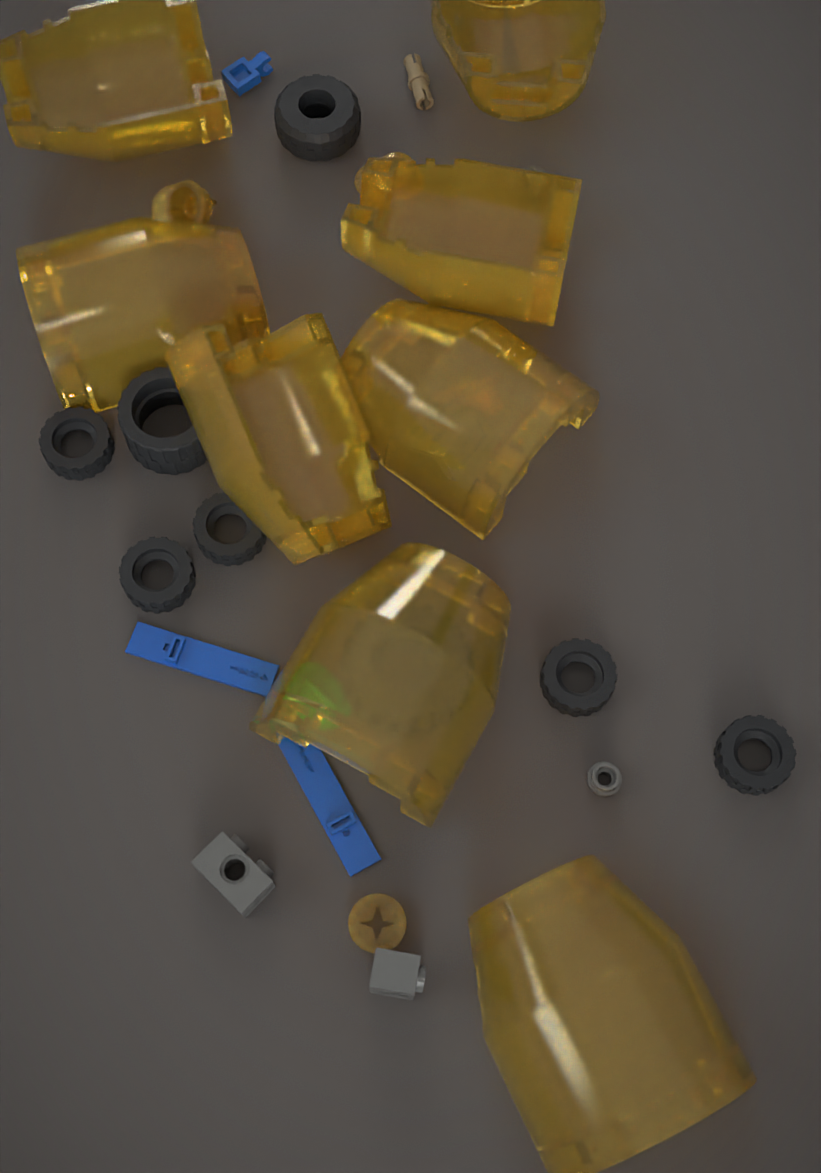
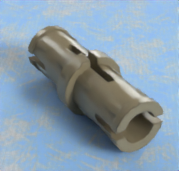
(418, 82)

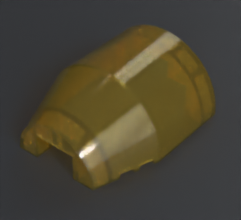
(520, 54)
(114, 82)
(466, 234)
(127, 292)
(459, 404)
(283, 434)
(397, 675)
(598, 1018)

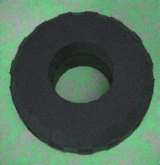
(314, 98)

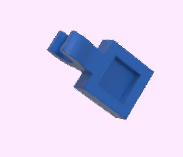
(245, 74)

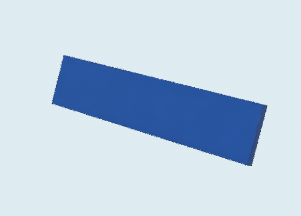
(202, 659)
(331, 806)

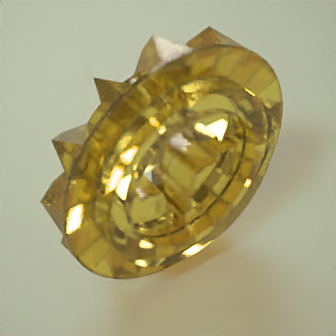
(365, 910)

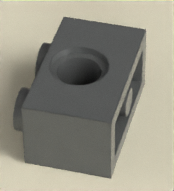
(219, 857)
(397, 974)

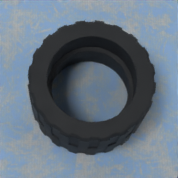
(138, 401)

